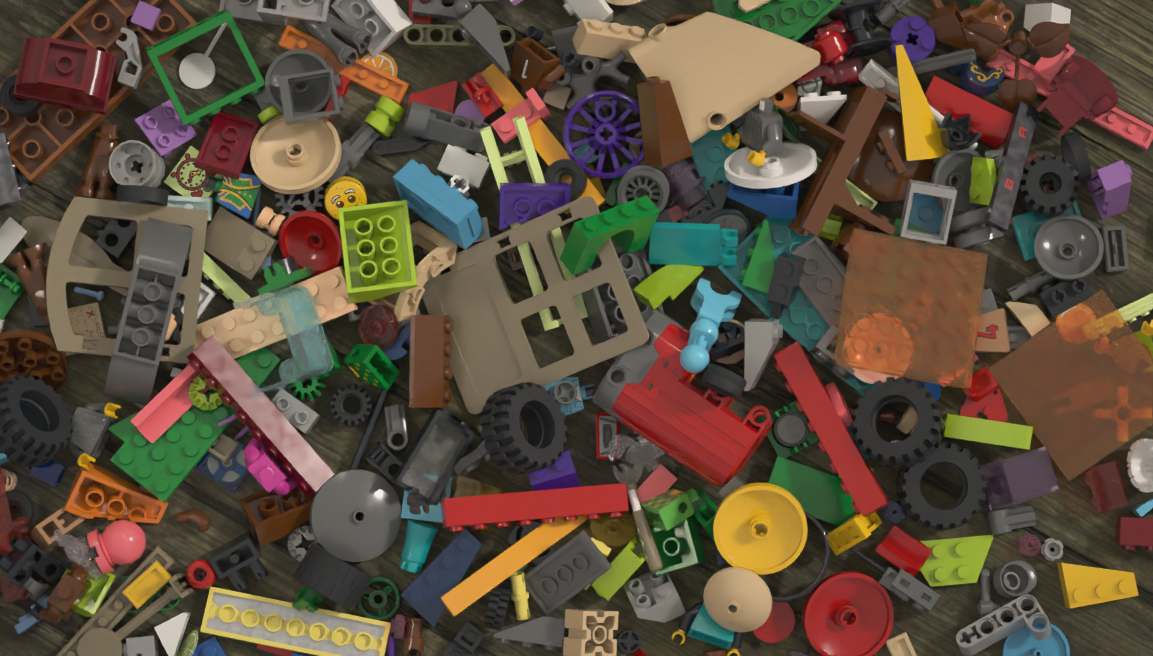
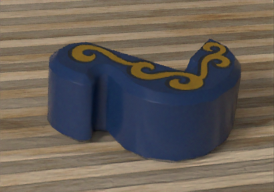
(974, 80)

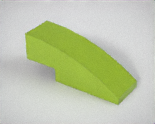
(666, 283)

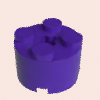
(915, 29)

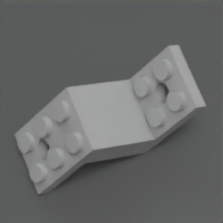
(277, 11)

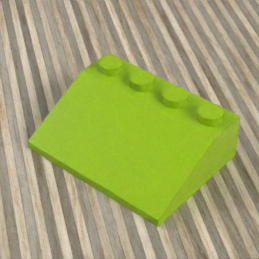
(377, 250)

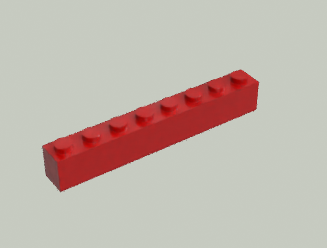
(831, 430)
(534, 505)

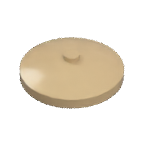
(295, 155)

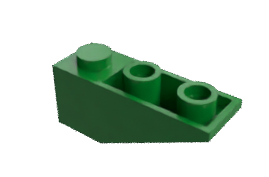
(761, 264)

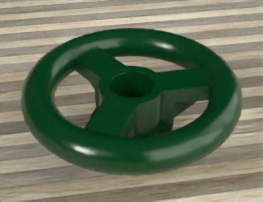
(789, 128)
(383, 616)

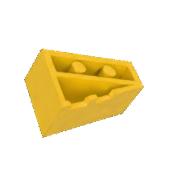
(1094, 585)

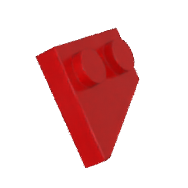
(438, 97)

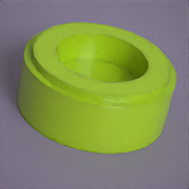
(268, 114)

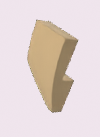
(1029, 316)

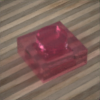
(398, 626)

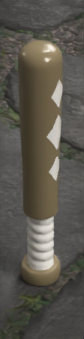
(649, 547)

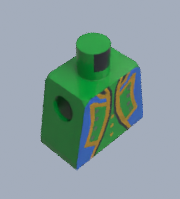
(235, 194)

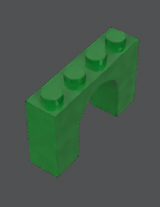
(628, 224)

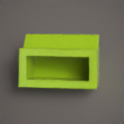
(831, 227)

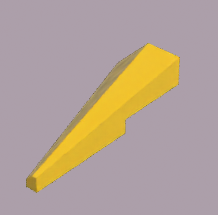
(919, 126)

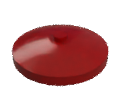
(848, 615)

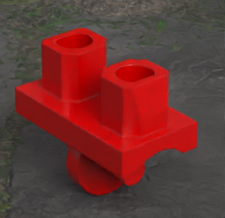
(482, 95)

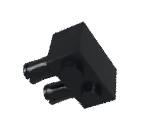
(1063, 296)
(235, 555)

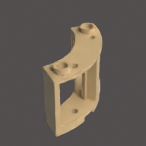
(441, 256)

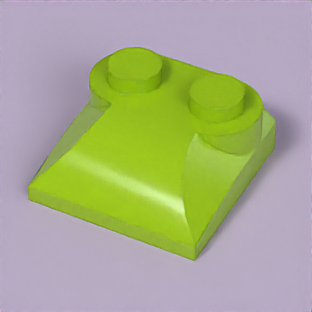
(94, 597)

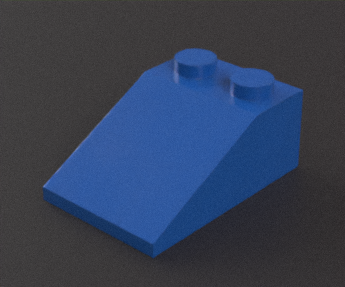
(774, 202)

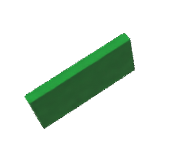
(815, 490)

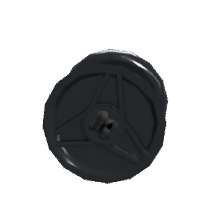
(856, 15)

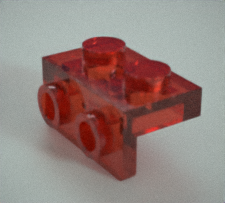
(1106, 486)

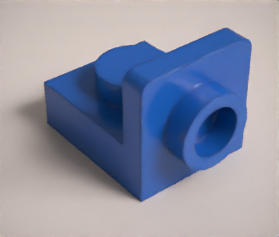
(209, 648)

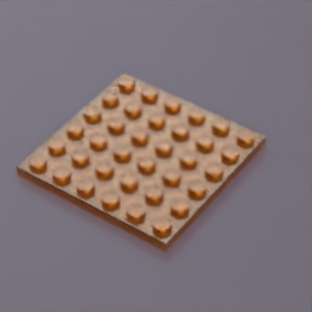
(910, 309)
(1081, 384)

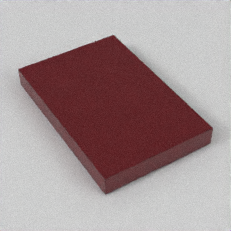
(227, 145)

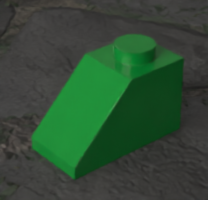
(705, 512)

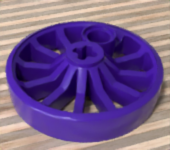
(601, 141)

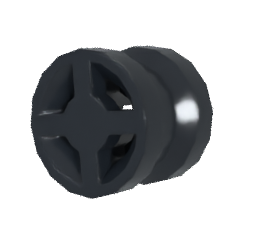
(630, 643)

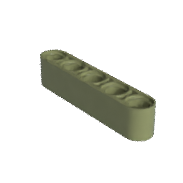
(448, 33)

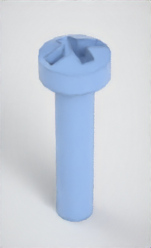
(99, 295)

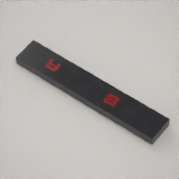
(1011, 167)

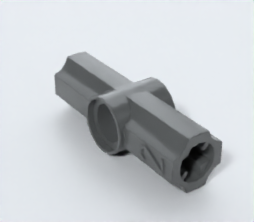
(354, 150)

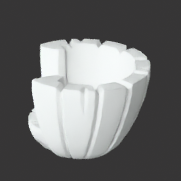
(1141, 464)

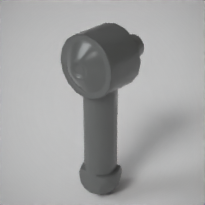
(985, 605)

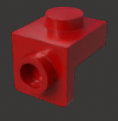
(981, 385)

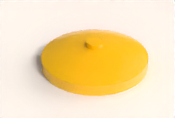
(760, 528)

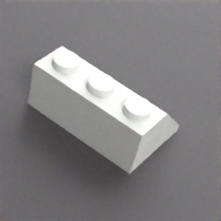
(589, 10)
(379, 17)

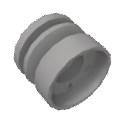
(125, 162)

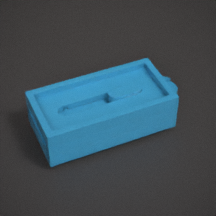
(439, 203)

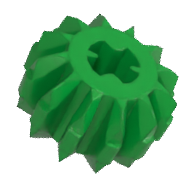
(313, 388)

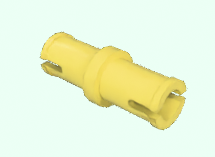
(520, 596)

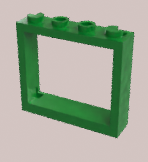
(189, 34)

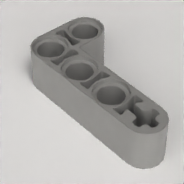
(1003, 629)

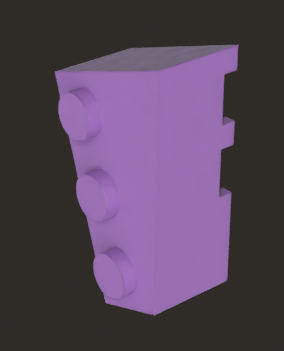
(1111, 188)

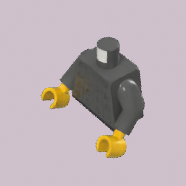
(760, 133)
(91, 431)

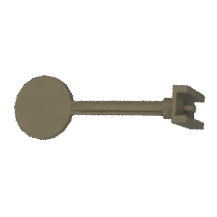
(109, 643)

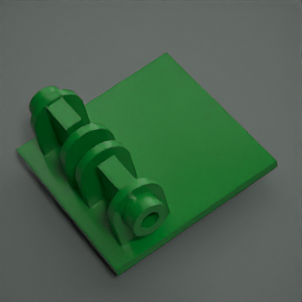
(9, 290)

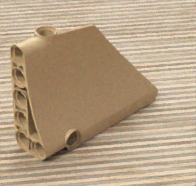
(720, 67)

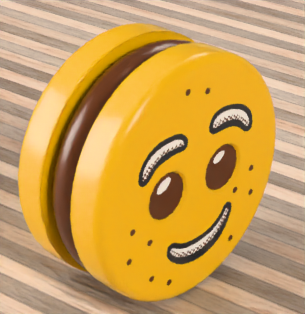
(344, 193)

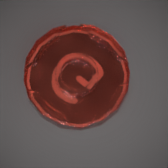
(378, 326)

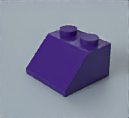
(557, 476)

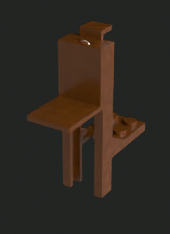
(828, 187)

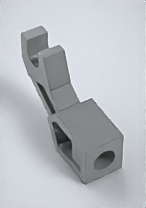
(132, 49)

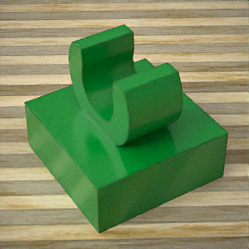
(305, 599)

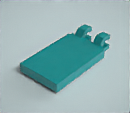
(692, 244)

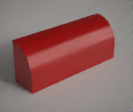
(985, 117)

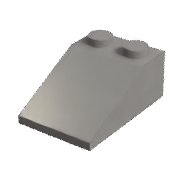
(760, 343)

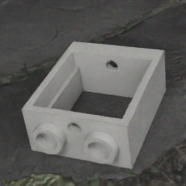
(934, 190)

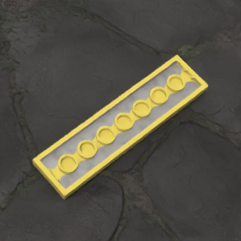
(284, 627)

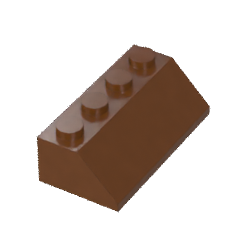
(430, 361)

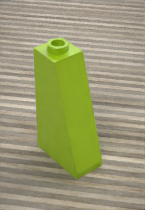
(987, 431)

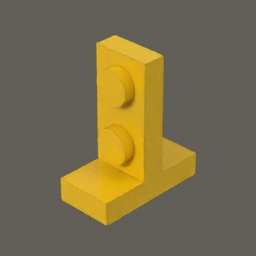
(852, 532)

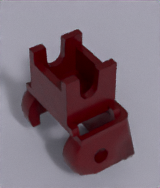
(839, 75)
(1080, 93)

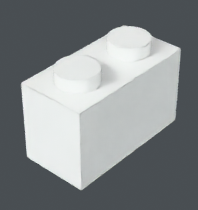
(459, 162)

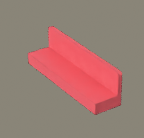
(167, 406)

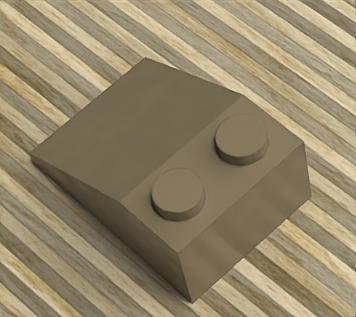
(238, 243)

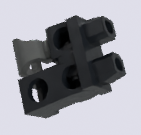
(24, 561)

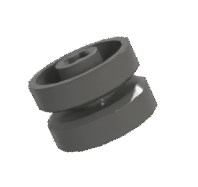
(976, 231)

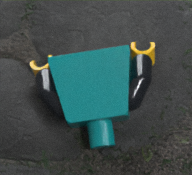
(702, 627)

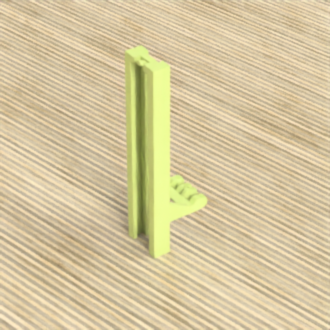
(497, 165)

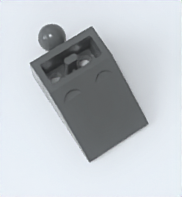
(482, 30)

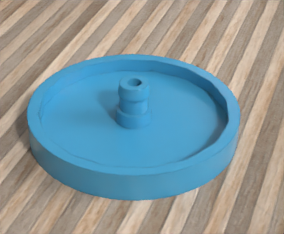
(1023, 644)

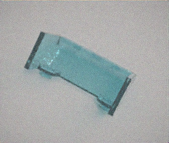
(302, 330)

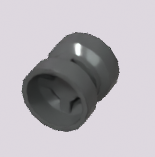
(567, 390)

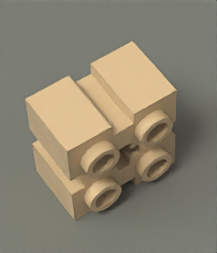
(590, 632)

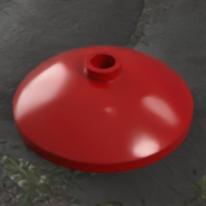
(299, 240)

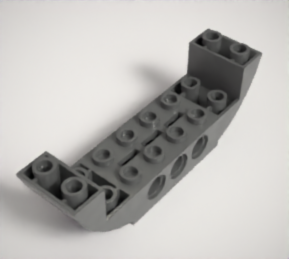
(147, 311)

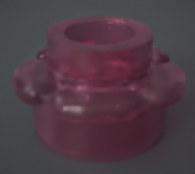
(1030, 551)

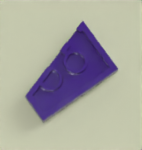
(529, 200)

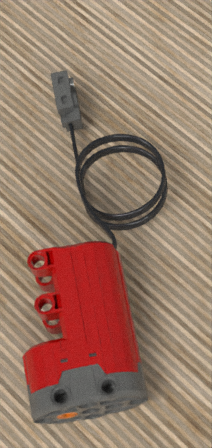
(656, 400)

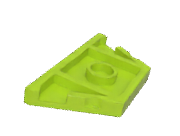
(955, 560)

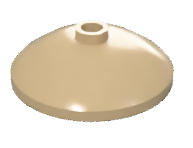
(742, 589)

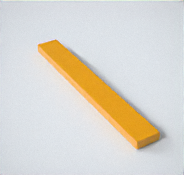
(542, 138)
(507, 563)

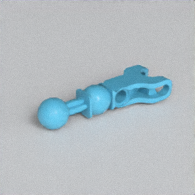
(703, 333)

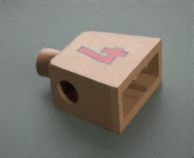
(993, 333)

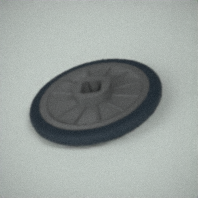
(731, 220)

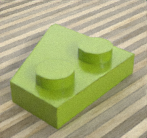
(982, 180)

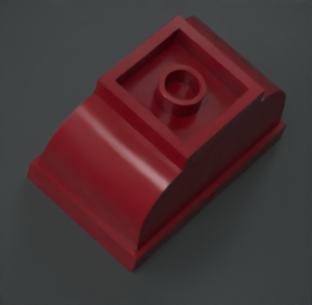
(65, 74)

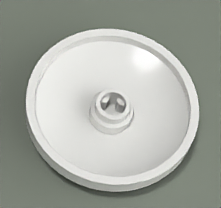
(792, 166)

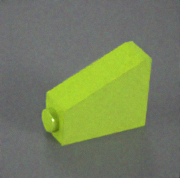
(622, 568)

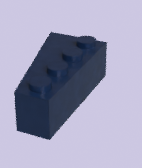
(442, 576)

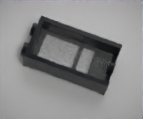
(433, 456)

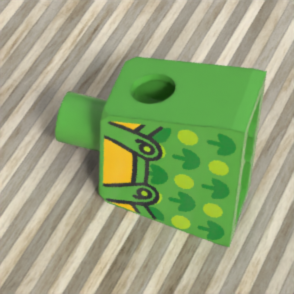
(669, 508)

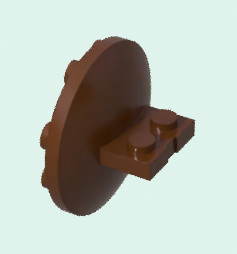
(882, 165)
(32, 355)

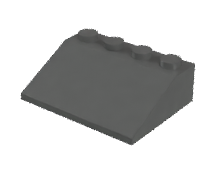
(601, 302)

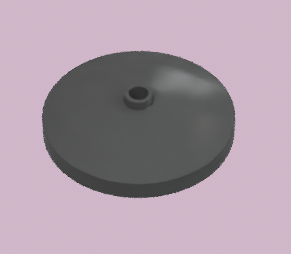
(335, 511)

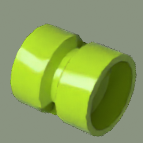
(385, 116)

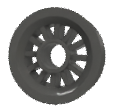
(648, 172)

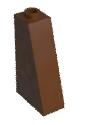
(661, 124)

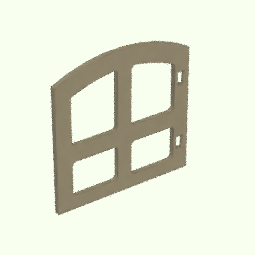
(61, 272)

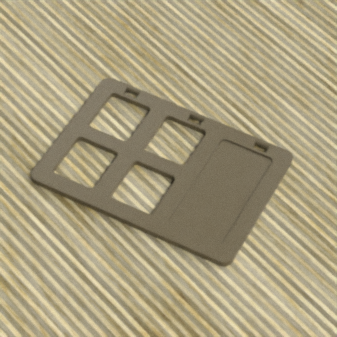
(487, 325)

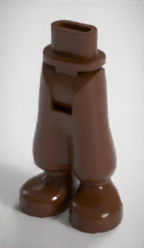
(97, 165)
(33, 277)

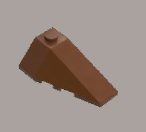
(276, 515)

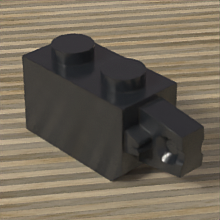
(785, 282)

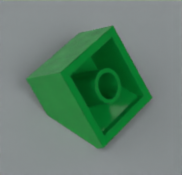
(679, 546)

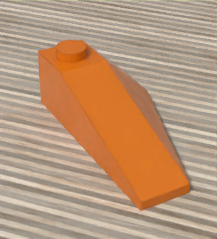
(108, 496)

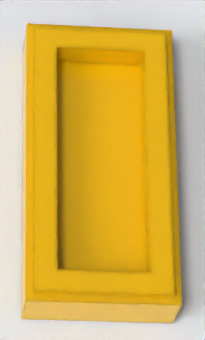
(147, 584)

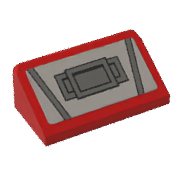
(606, 429)

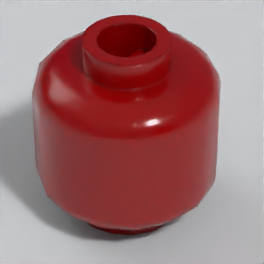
(830, 46)
(193, 574)

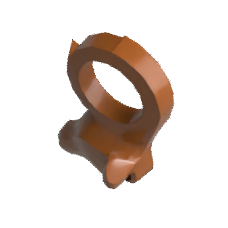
(987, 12)

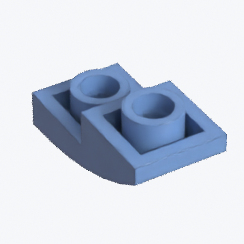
(28, 621)

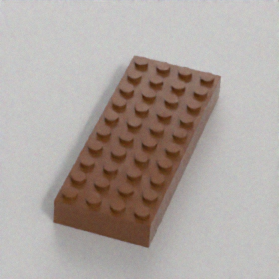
(53, 131)

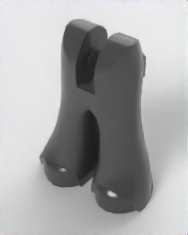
(356, 37)

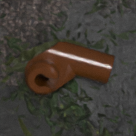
(195, 516)

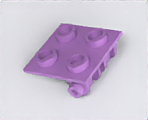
(165, 128)

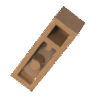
(63, 520)

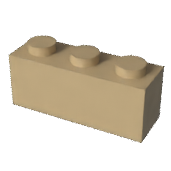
(606, 39)

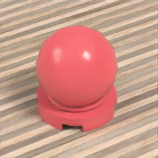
(118, 544)

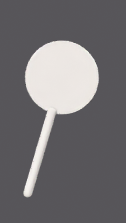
(197, 68)

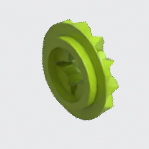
(199, 399)

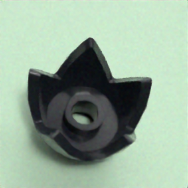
(956, 133)

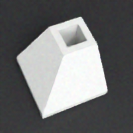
(821, 107)

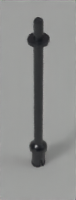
(370, 427)

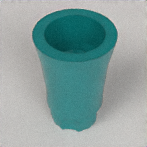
(417, 545)

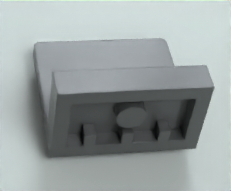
(823, 355)

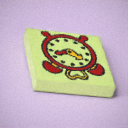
(188, 179)

